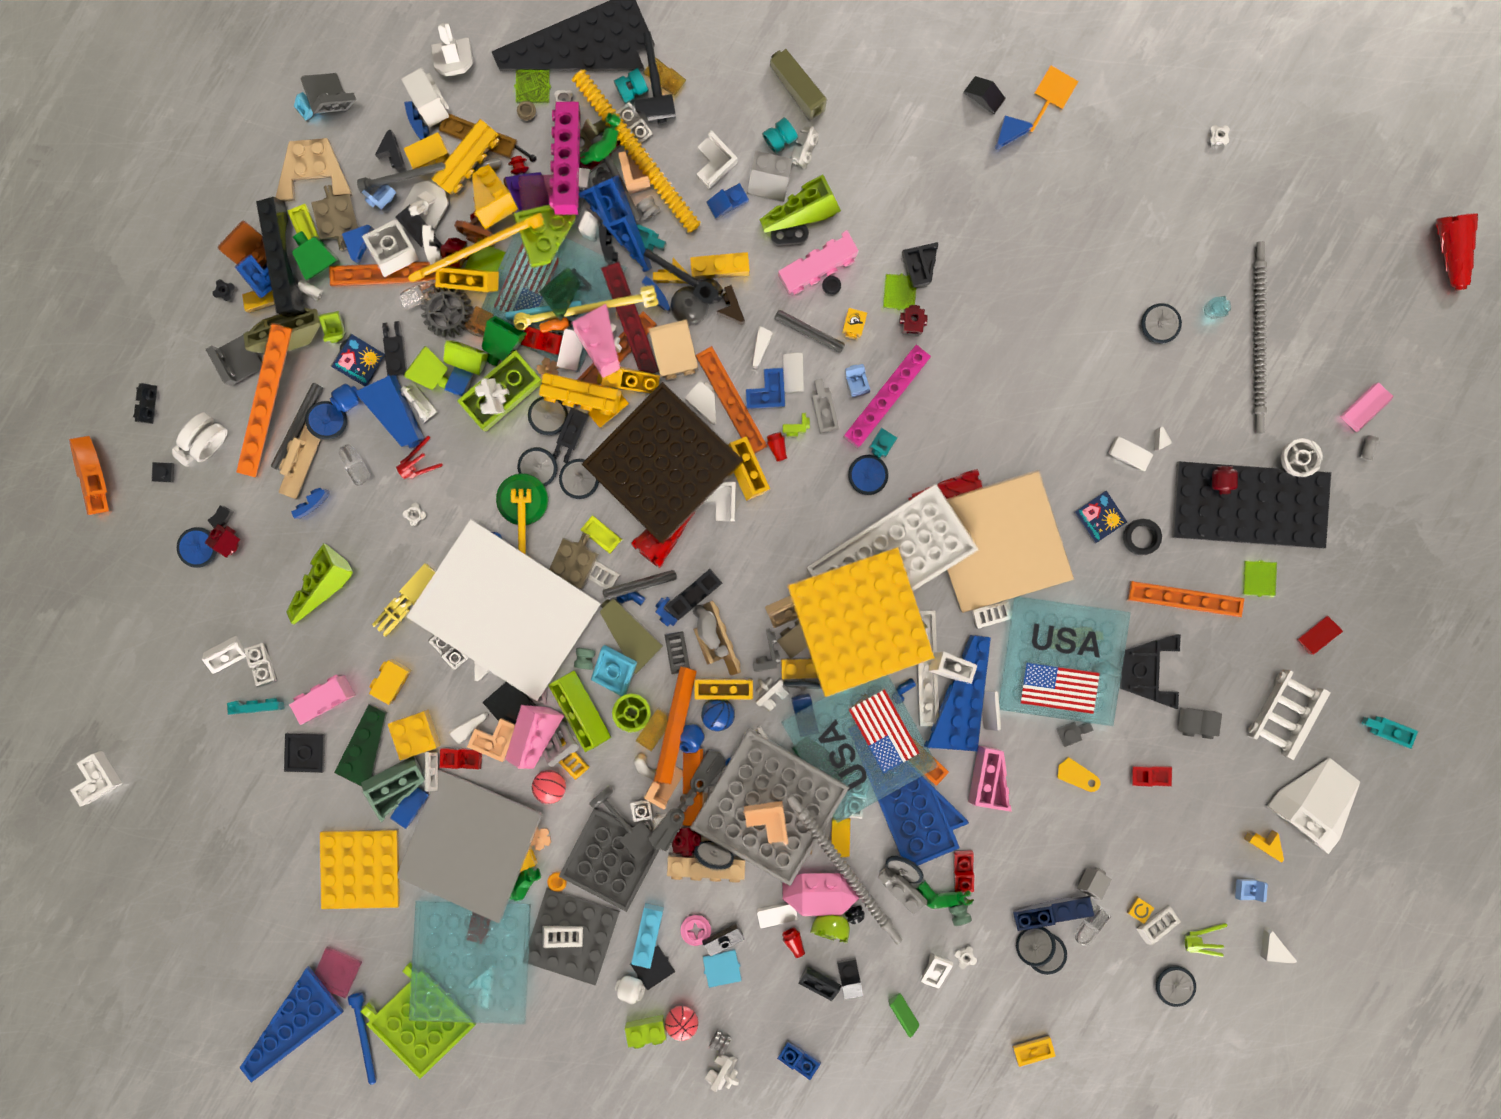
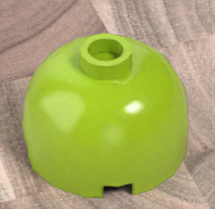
(631, 712)
(831, 927)

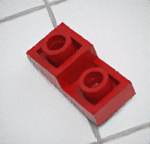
(963, 871)

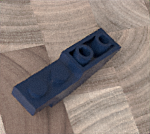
(1052, 912)

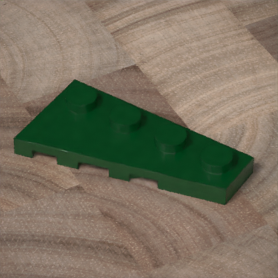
(361, 753)

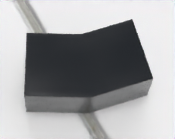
(221, 516)

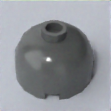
(687, 306)

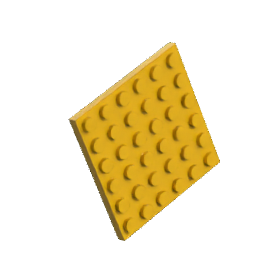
(860, 621)

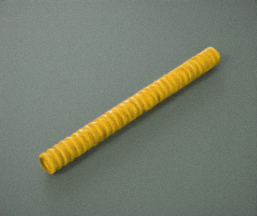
(637, 152)

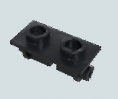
(145, 410)

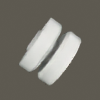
(201, 437)

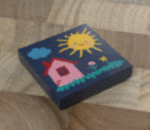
(357, 360)
(1100, 516)

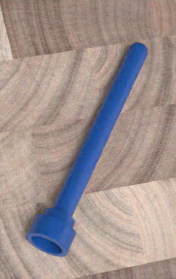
(356, 1001)

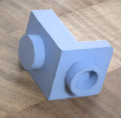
(381, 197)
(857, 380)
(1251, 890)

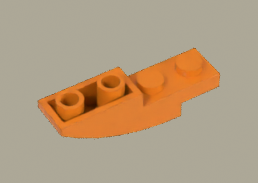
(90, 474)

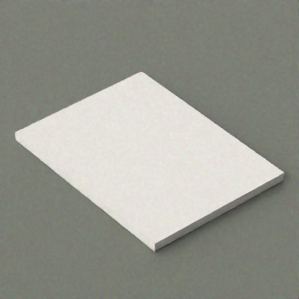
(503, 610)

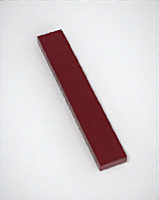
(630, 319)

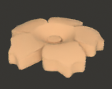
(547, 367)
(541, 839)

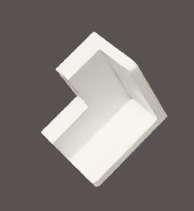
(720, 160)
(725, 501)
(100, 778)

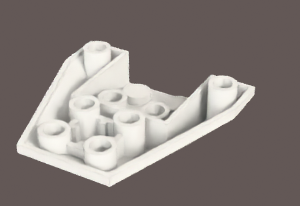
(1318, 802)

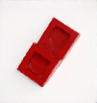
(545, 341)
(460, 758)
(1152, 776)

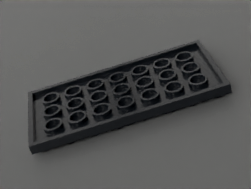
(1263, 509)

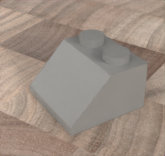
(769, 176)

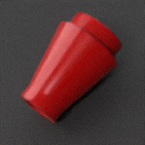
(777, 445)
(793, 940)

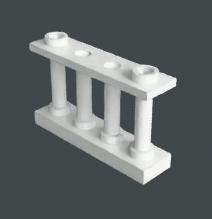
(1299, 730)

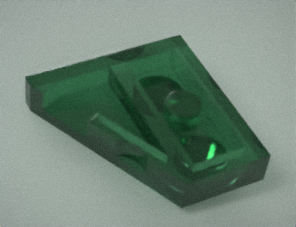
(561, 292)

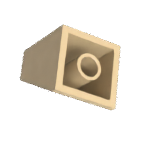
(673, 350)

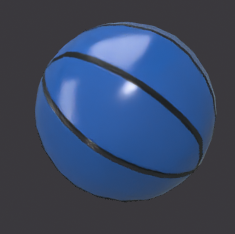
(718, 714)

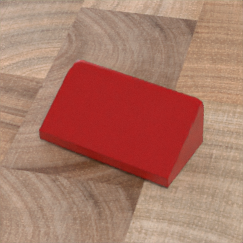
(1319, 635)

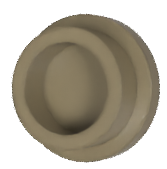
(526, 110)

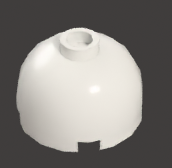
(1301, 457)

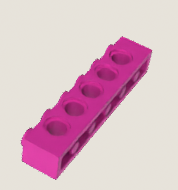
(566, 202)
(887, 396)

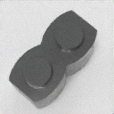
(1199, 722)

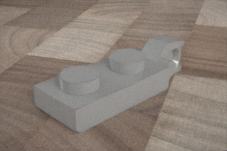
(824, 408)
(902, 890)

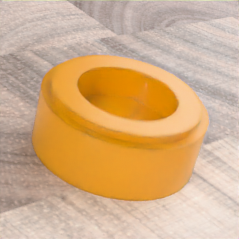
(556, 883)

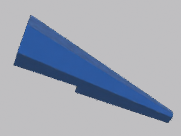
(612, 206)

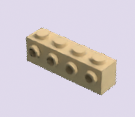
(689, 867)

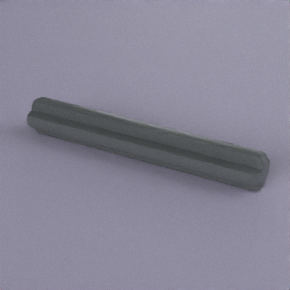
(809, 331)
(639, 584)

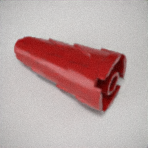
(1458, 245)
(957, 485)
(653, 549)

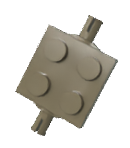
(334, 216)
(574, 561)

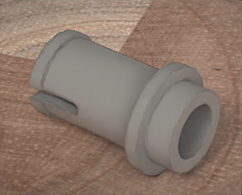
(1369, 447)

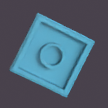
(613, 670)

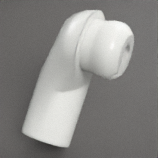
(642, 768)

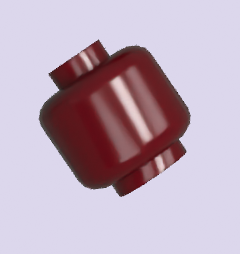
(1225, 479)

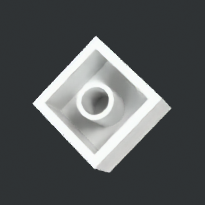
(426, 97)
(390, 247)

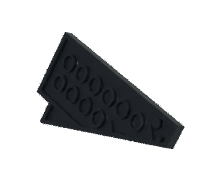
(593, 40)

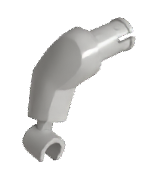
(707, 630)

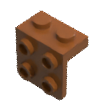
(243, 242)

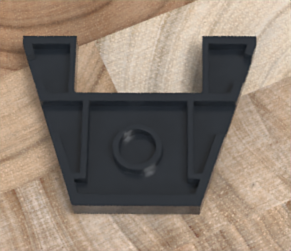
(1142, 669)

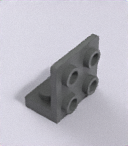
(326, 93)
(234, 361)
(763, 663)

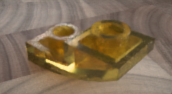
(669, 78)

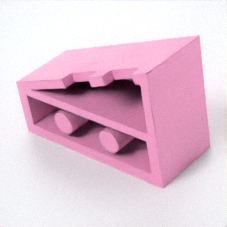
(597, 338)
(321, 698)
(532, 734)
(989, 780)

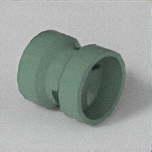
(584, 658)
(960, 915)

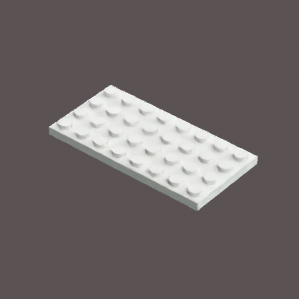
(922, 529)

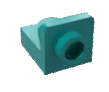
(882, 443)

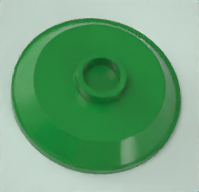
(533, 510)

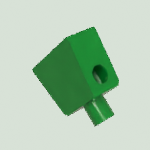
(312, 255)
(500, 339)

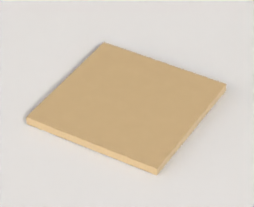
(1015, 543)

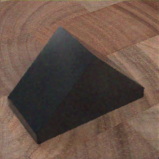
(985, 93)

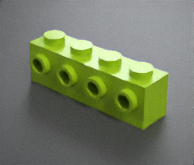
(579, 711)

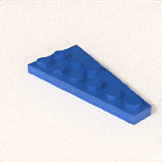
(963, 704)
(300, 1016)

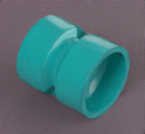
(637, 82)
(780, 135)

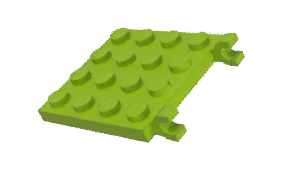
(414, 1042)

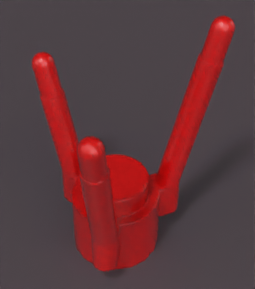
(407, 467)

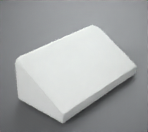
(570, 351)
(793, 372)
(224, 654)
(991, 711)
(431, 771)
(776, 915)

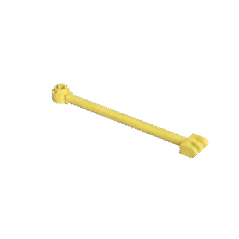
(647, 296)

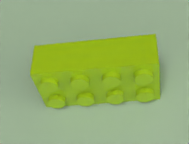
(513, 375)

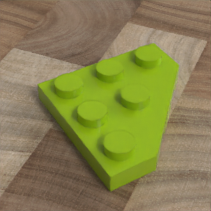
(543, 242)

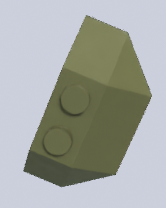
(303, 331)

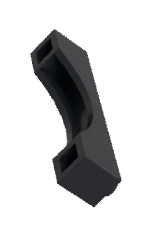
(273, 226)

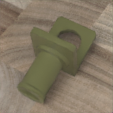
(591, 131)

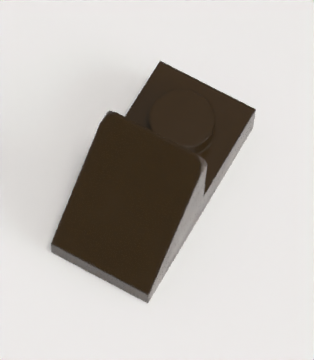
(733, 311)

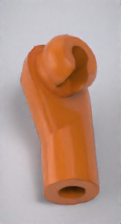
(554, 324)

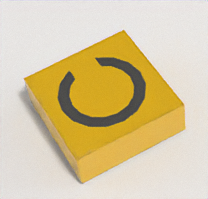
(1140, 910)

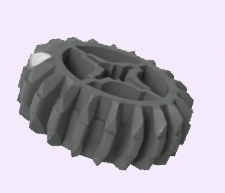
(443, 296)

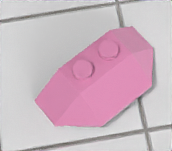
(819, 894)

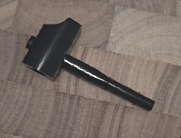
(659, 107)
(705, 290)

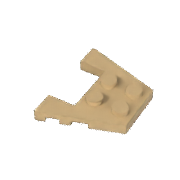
(310, 161)

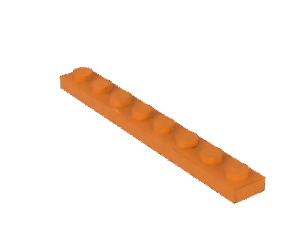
(264, 400)

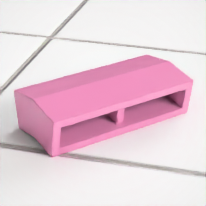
(1367, 407)

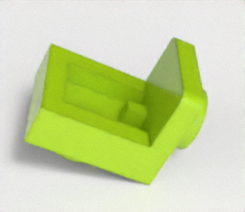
(332, 326)
(793, 429)

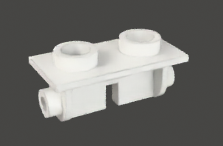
(808, 139)
(418, 402)

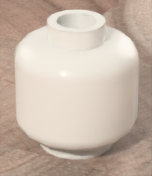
(630, 989)

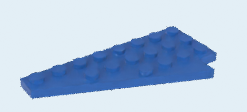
(921, 821)

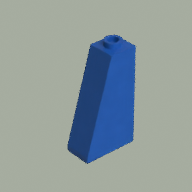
(392, 410)

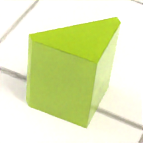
(465, 357)

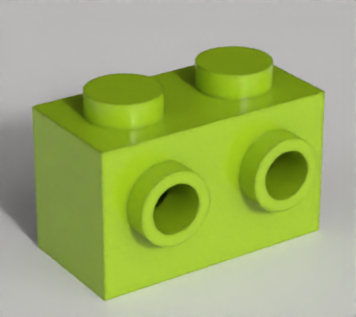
(645, 1031)

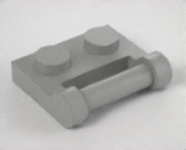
(555, 751)

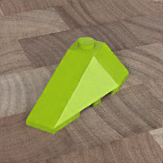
(810, 205)
(325, 578)

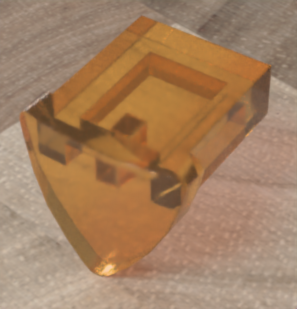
(478, 321)

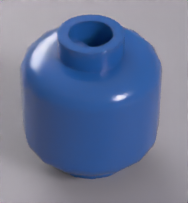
(344, 398)
(691, 738)

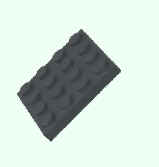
(604, 864)
(574, 962)

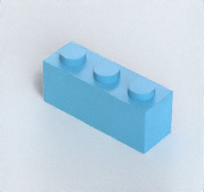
(647, 935)

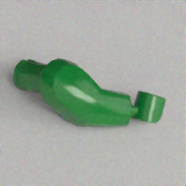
(606, 145)
(523, 883)
(945, 899)

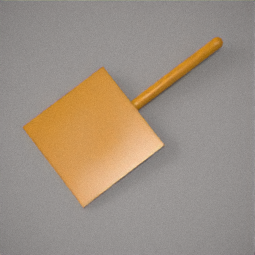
(1055, 88)

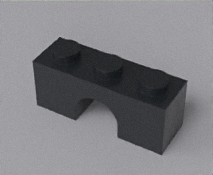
(694, 594)

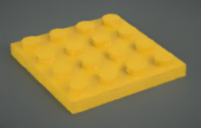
(359, 869)

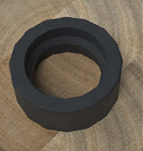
(1156, 540)

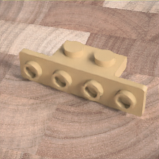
(297, 463)
(731, 661)

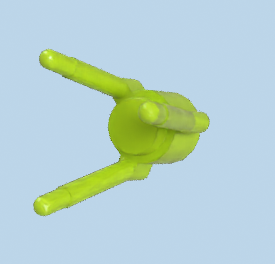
(1195, 944)

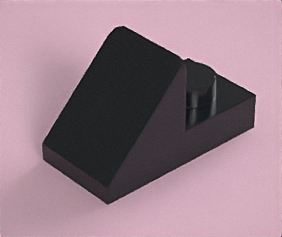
(390, 147)
(850, 978)

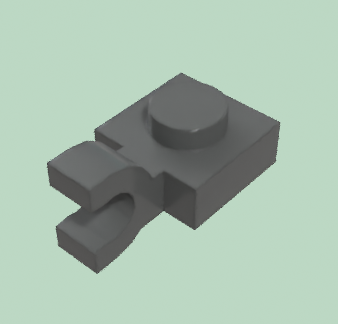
(1072, 733)

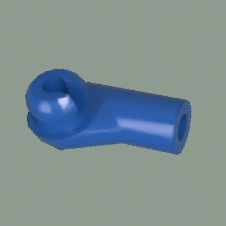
(635, 596)
(905, 686)

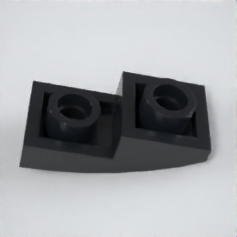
(605, 239)

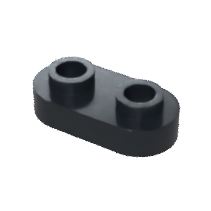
(789, 235)

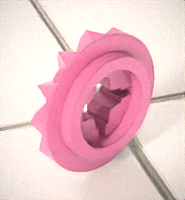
(690, 937)

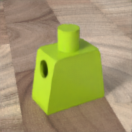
(427, 370)

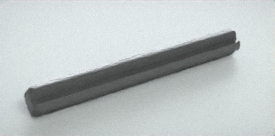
(297, 424)

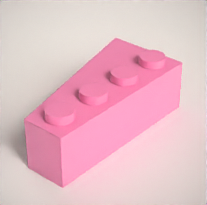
(818, 264)

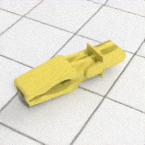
(411, 592)

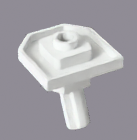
(451, 55)
(428, 202)

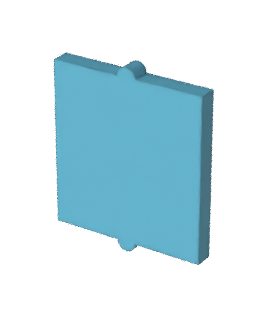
(722, 968)

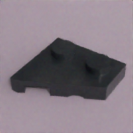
(920, 263)

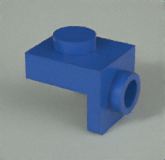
(666, 617)

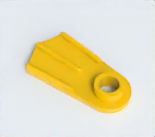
(1077, 775)

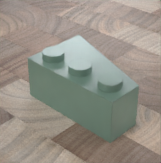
(392, 786)

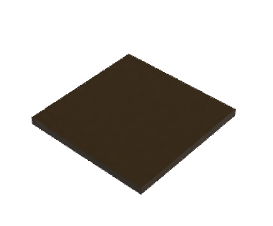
(662, 462)

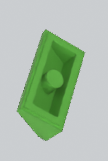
(904, 1014)

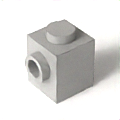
(1094, 883)

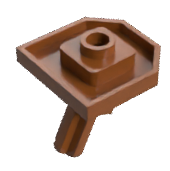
(474, 230)

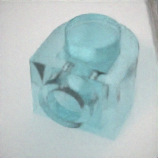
(1217, 307)

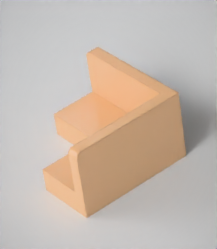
(633, 177)
(493, 745)
(660, 793)
(770, 814)

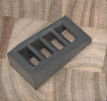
(674, 636)

